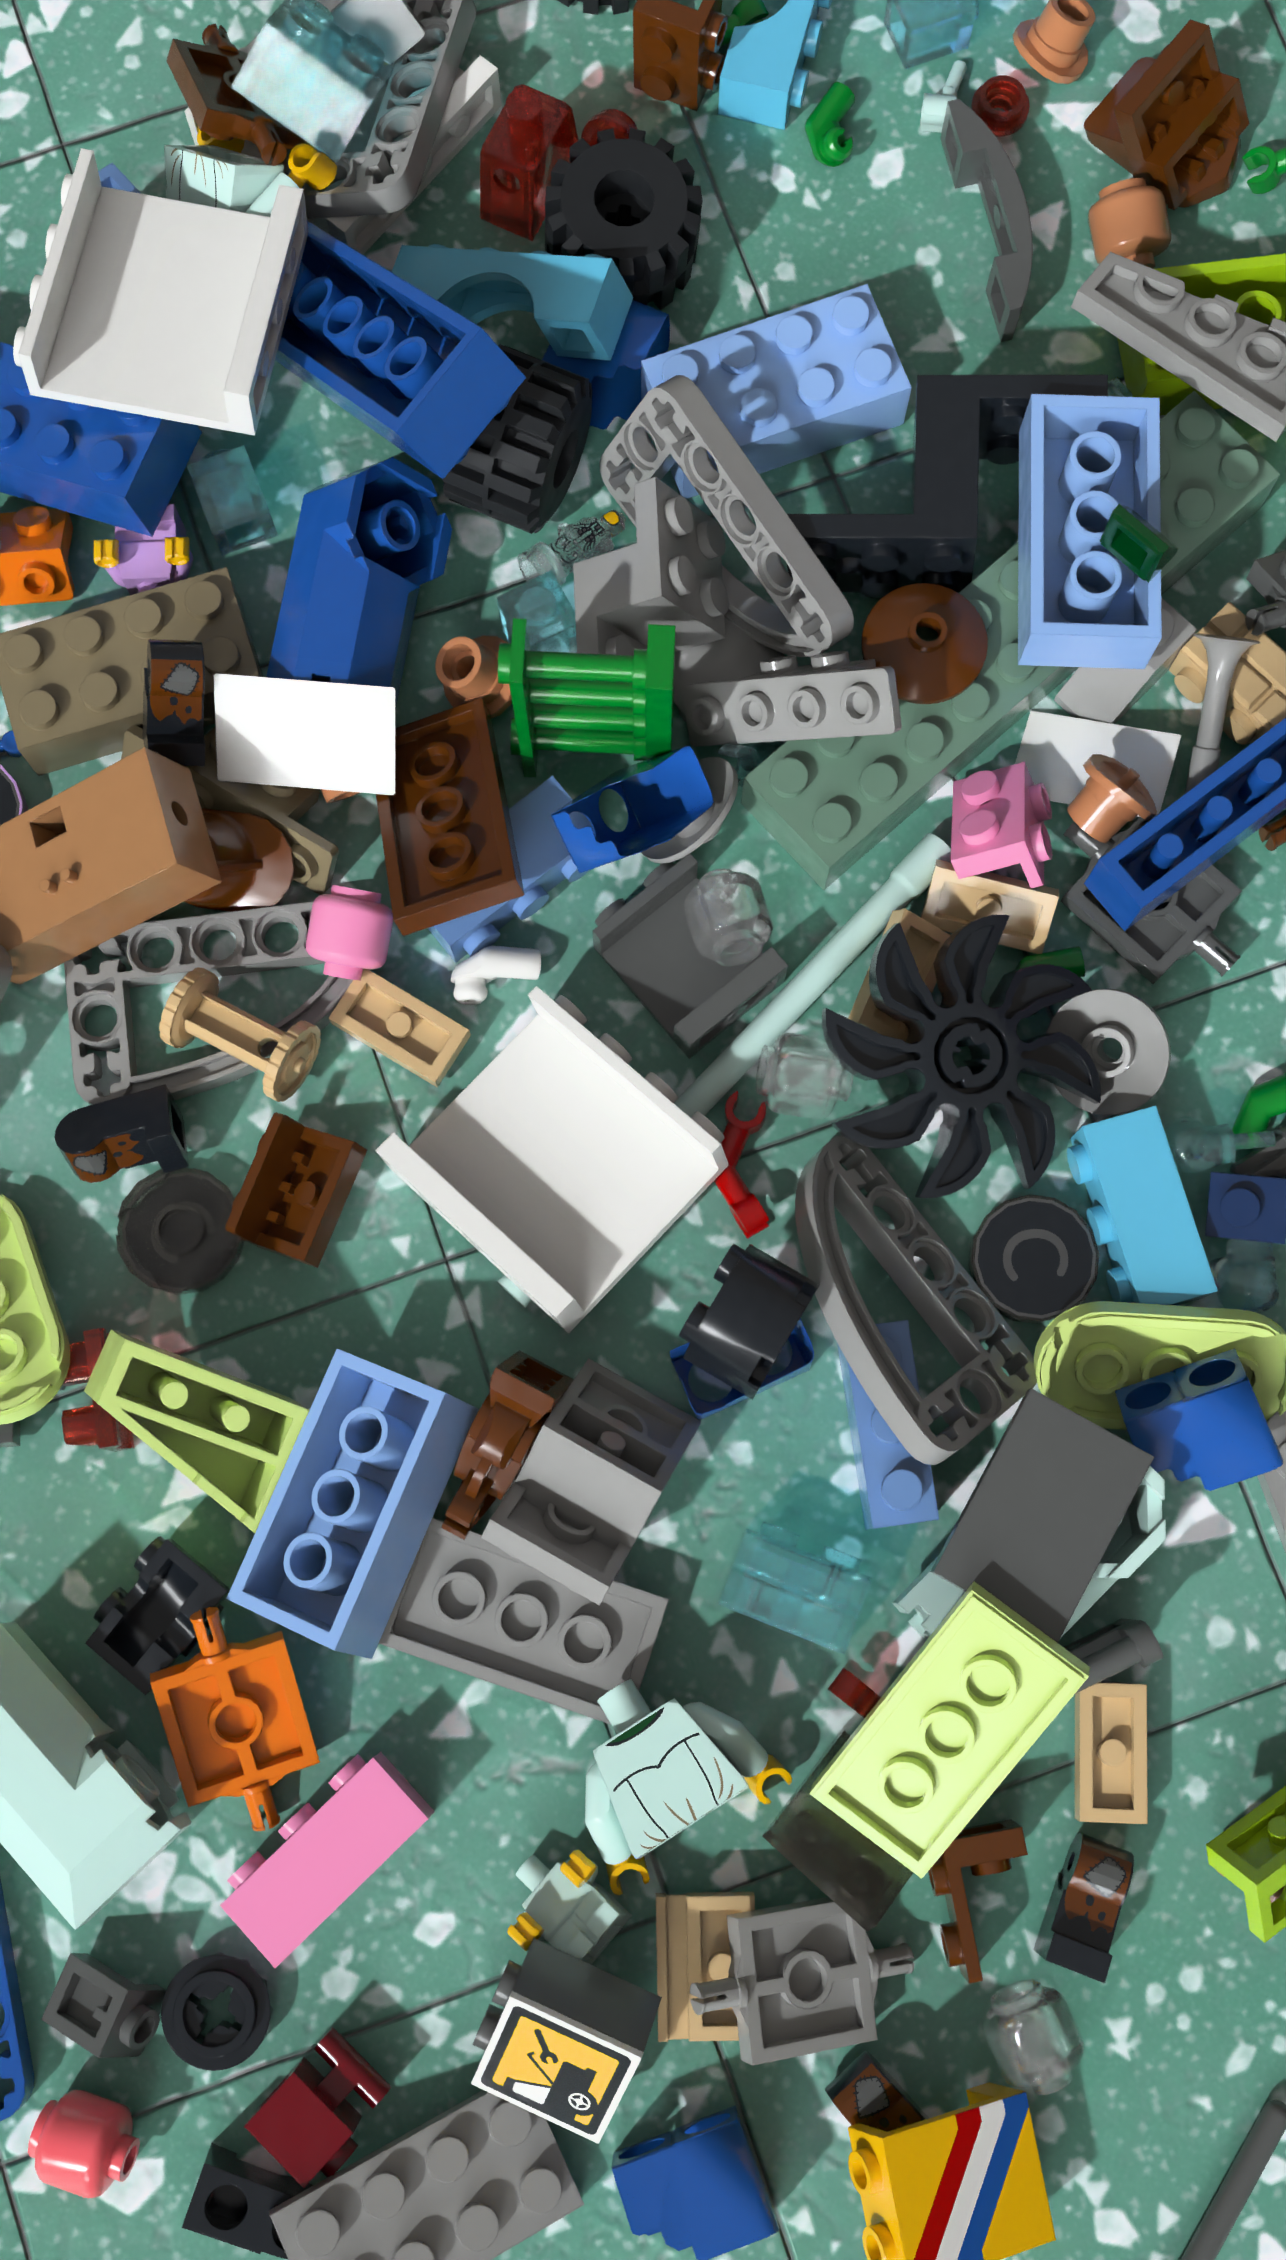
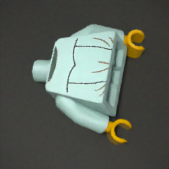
(225, 178)
(665, 1775)

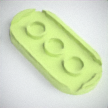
(31, 1328)
(1118, 1344)

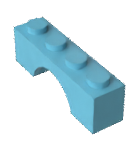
(766, 63)
(573, 298)

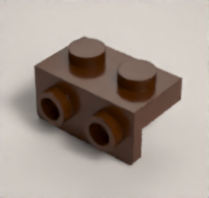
(678, 50)
(295, 1190)

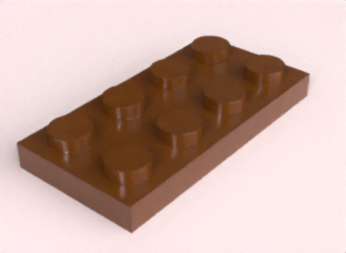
(448, 821)

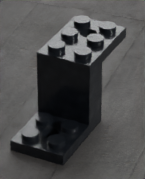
(953, 428)

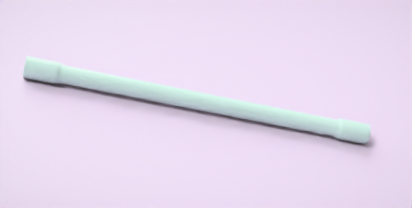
(905, 883)

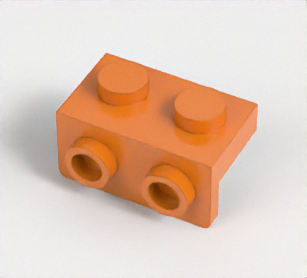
(35, 556)

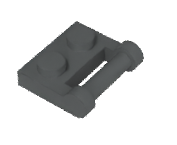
(1116, 1649)

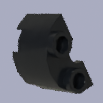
(748, 1319)
(152, 1621)

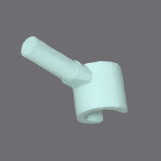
(935, 104)

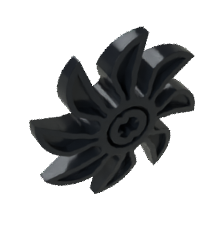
(994, 1063)

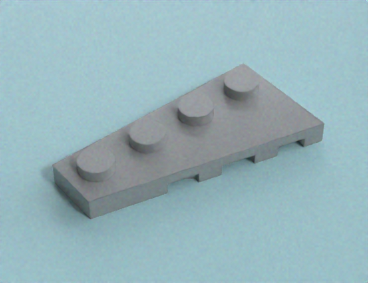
(1194, 338)

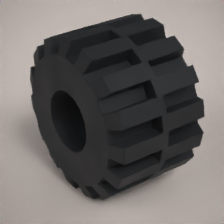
(628, 207)
(528, 450)

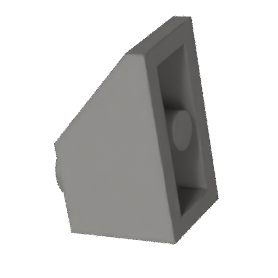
(1111, 692)

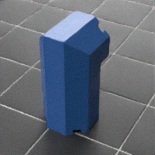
(358, 577)

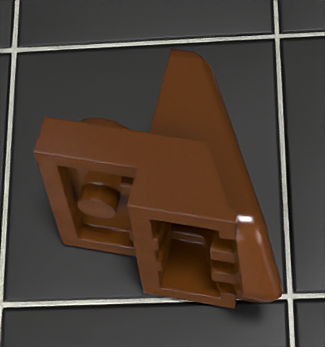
(1175, 120)

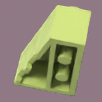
(200, 1420)

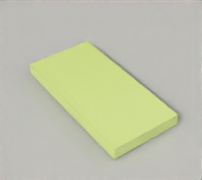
(949, 1729)

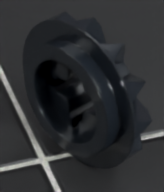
(185, 2015)

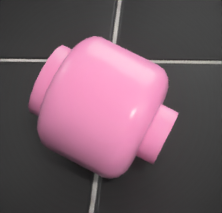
(349, 931)

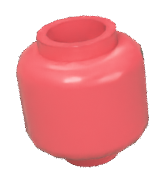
(83, 2143)

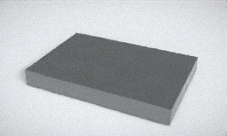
(1043, 1512)

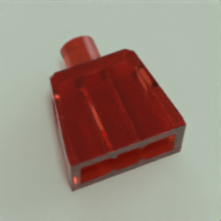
(525, 146)

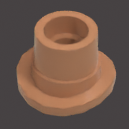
(1056, 40)
(471, 672)
(1110, 798)

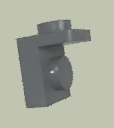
(103, 2008)

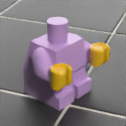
(147, 561)

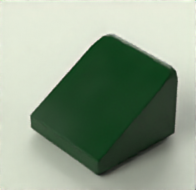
(1137, 543)

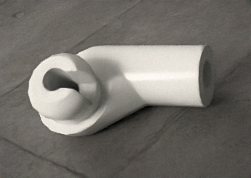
(490, 963)

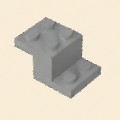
(660, 580)
(591, 1481)

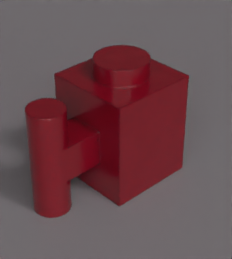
(307, 2117)

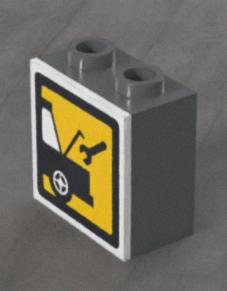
(563, 2039)

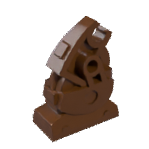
(502, 1436)

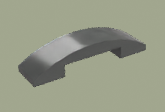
(980, 159)

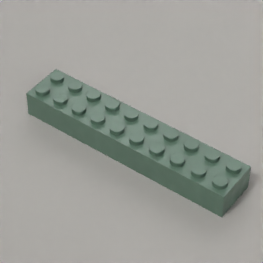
(845, 794)

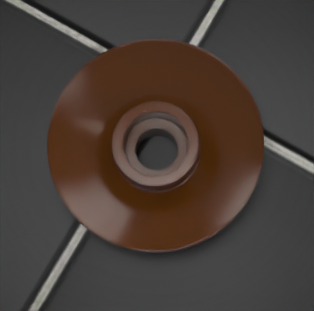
(926, 669)

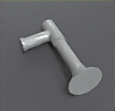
(1222, 657)

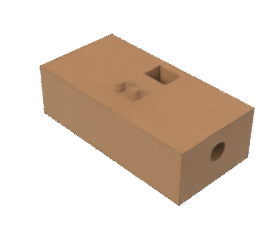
(100, 861)

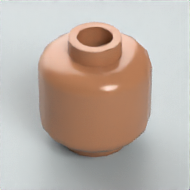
(1130, 222)

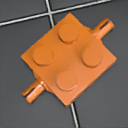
(234, 1718)

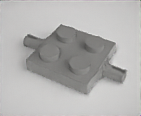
(800, 1980)

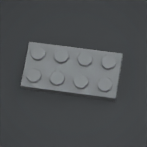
(518, 1627)
(439, 2192)

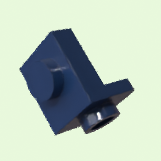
(1247, 1207)

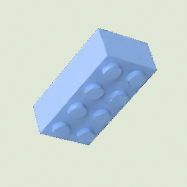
(795, 380)
(1074, 469)
(352, 1505)

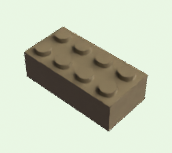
(81, 675)

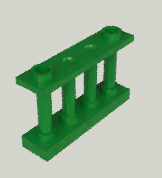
(589, 698)

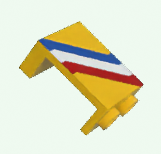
(954, 2182)

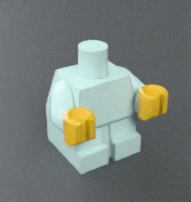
(567, 1908)

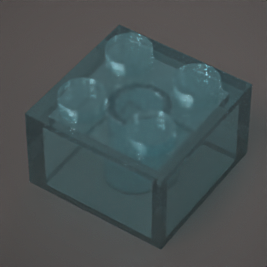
(313, 75)

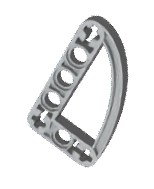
(369, 180)
(684, 428)
(188, 937)
(827, 1185)

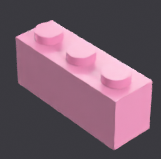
(324, 1856)

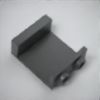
(658, 962)

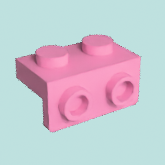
(1000, 823)

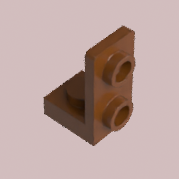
(987, 1852)

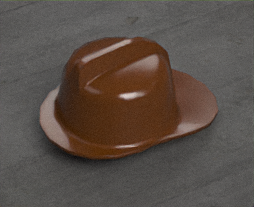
(251, 861)

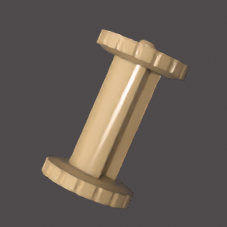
(197, 1012)

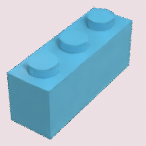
(1140, 1210)

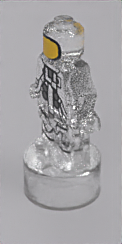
(575, 543)

